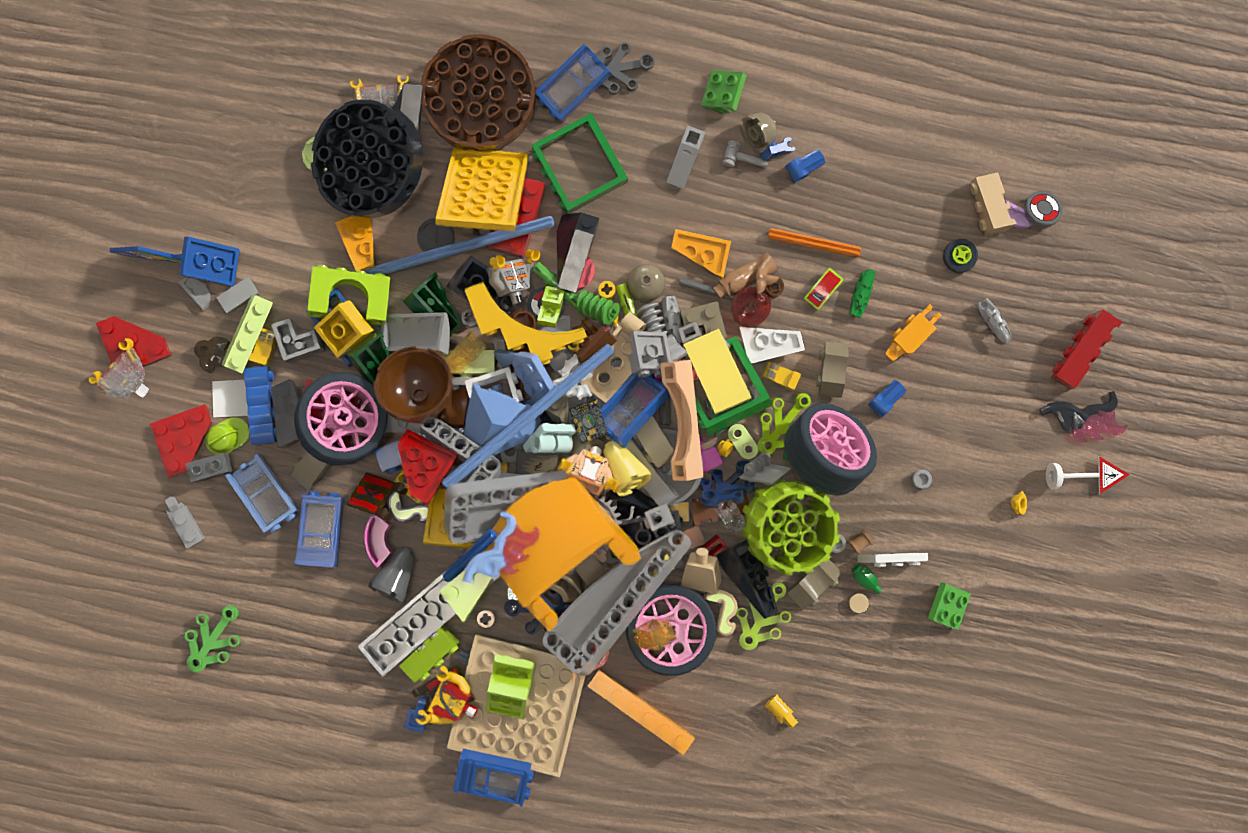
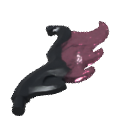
(1087, 421)

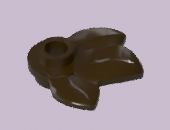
(214, 354)

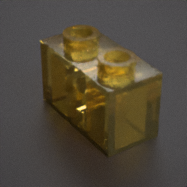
(465, 353)
(654, 634)

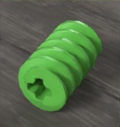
(597, 307)

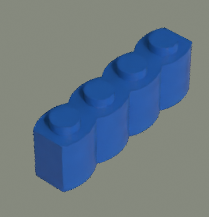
(260, 405)

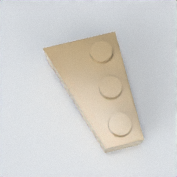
(991, 204)

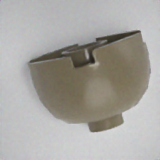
(759, 130)
(646, 283)

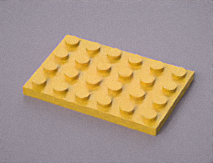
(482, 189)

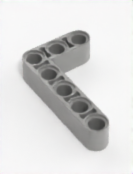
(454, 439)

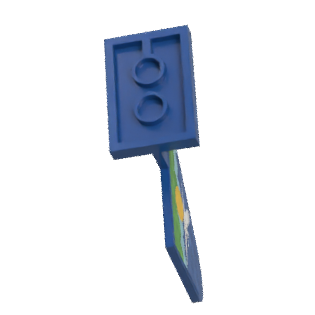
(198, 259)

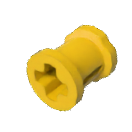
(611, 286)

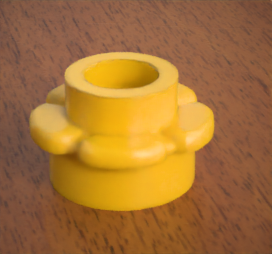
(725, 448)

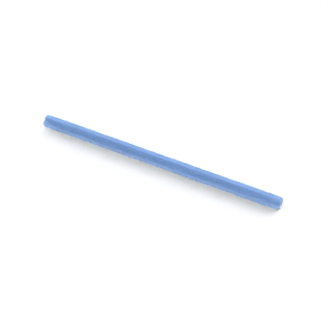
(462, 246)
(528, 416)

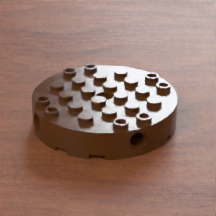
(475, 65)

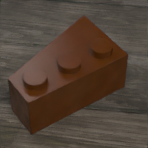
(702, 514)

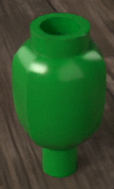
(866, 578)

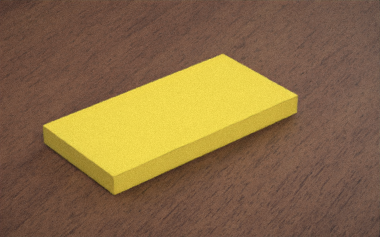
(717, 371)

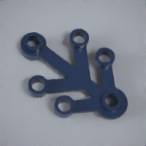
(712, 498)
(557, 608)

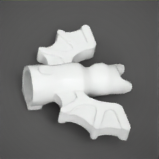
(578, 390)

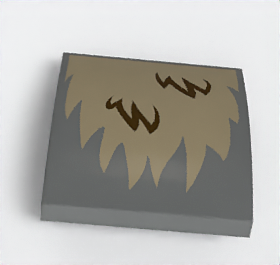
(535, 463)

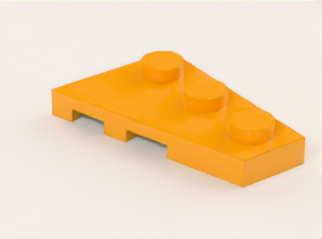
(358, 240)
(703, 250)

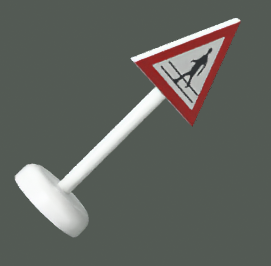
(1107, 474)

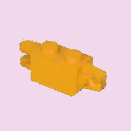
(912, 335)

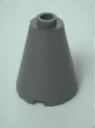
(394, 575)

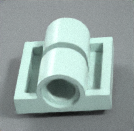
(551, 439)

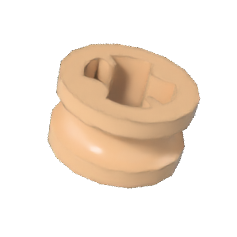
(490, 622)

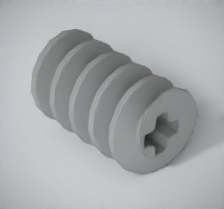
(649, 316)

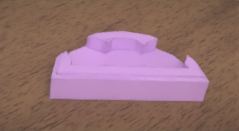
(1019, 215)

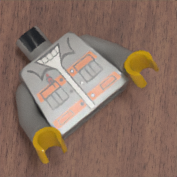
(512, 276)

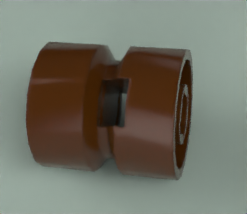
(524, 318)

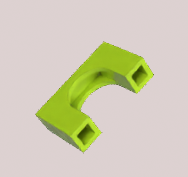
(374, 288)

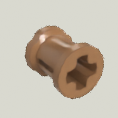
(861, 542)

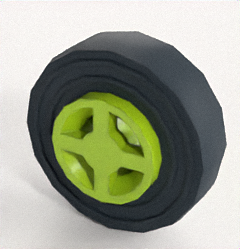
(966, 251)

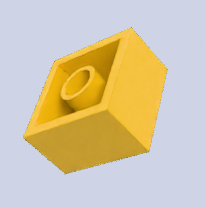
(343, 328)

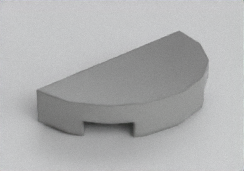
(197, 290)

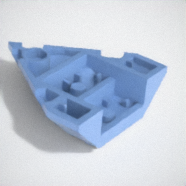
(490, 414)

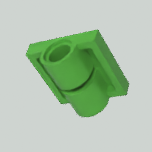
(723, 91)
(949, 606)

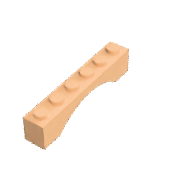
(678, 380)

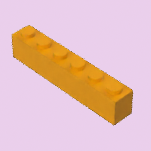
(641, 711)

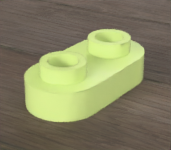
(742, 441)

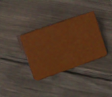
(595, 343)
(455, 412)

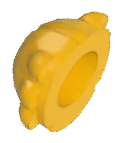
(1019, 503)

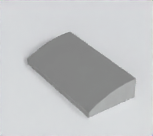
(417, 330)

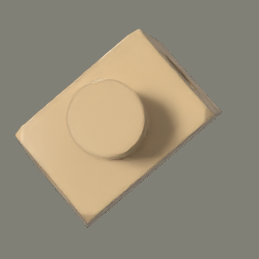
(702, 572)

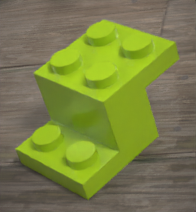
(509, 686)

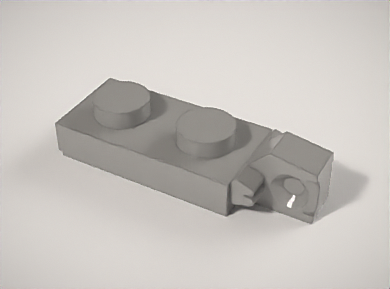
(184, 523)

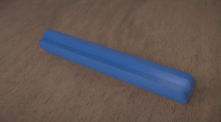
(477, 548)

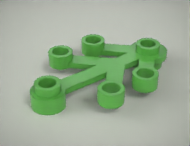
(210, 641)

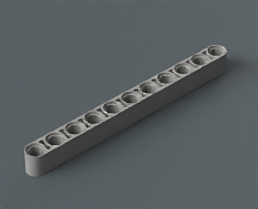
(658, 486)

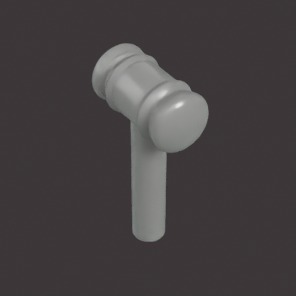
(732, 154)

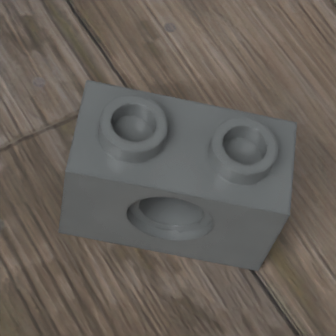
(209, 467)

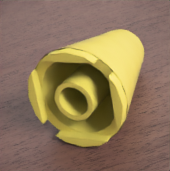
(625, 468)

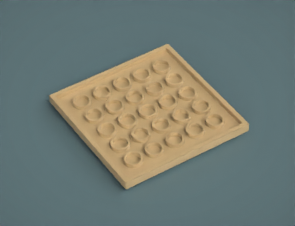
(548, 716)

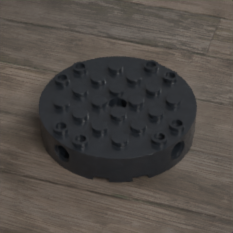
(369, 158)

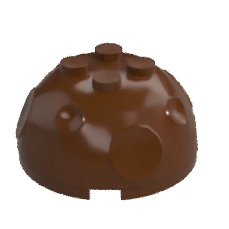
(414, 384)

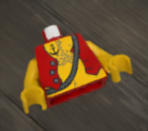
(450, 700)

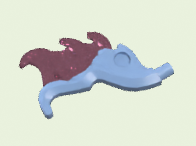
(506, 553)

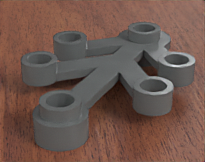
(616, 68)

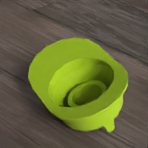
(227, 436)

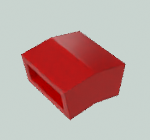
(711, 542)

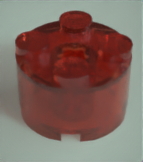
(743, 315)

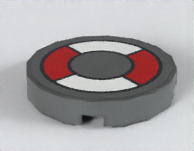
(1043, 209)

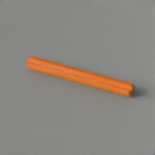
(814, 242)

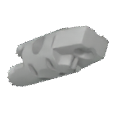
(672, 317)
(994, 320)

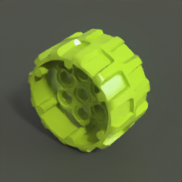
(818, 543)

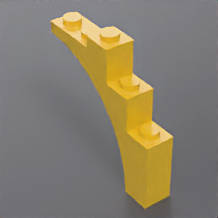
(491, 317)

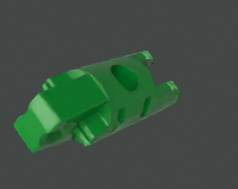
(862, 293)

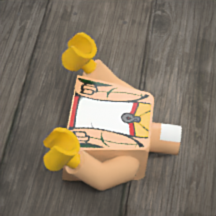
(590, 470)

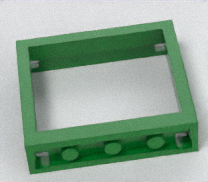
(607, 151)
(743, 411)

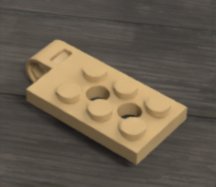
(622, 350)

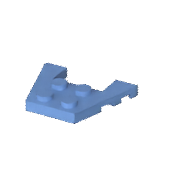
(530, 371)

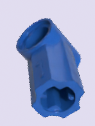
(801, 167)
(883, 402)

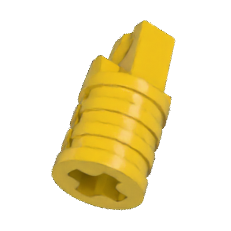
(781, 711)

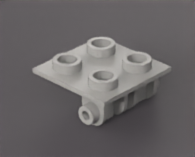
(762, 471)

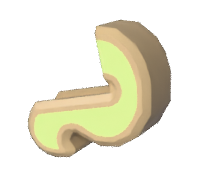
(727, 611)

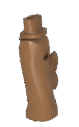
(746, 274)

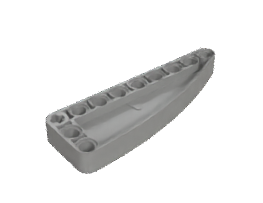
(472, 514)
(598, 607)

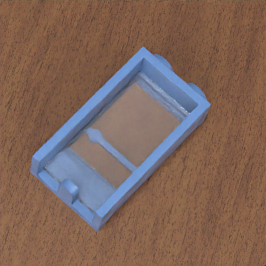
(263, 494)

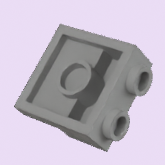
(648, 353)

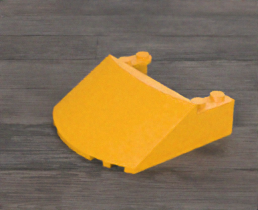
(569, 531)

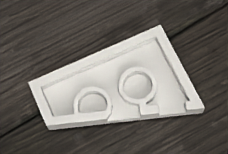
(768, 343)
(895, 559)

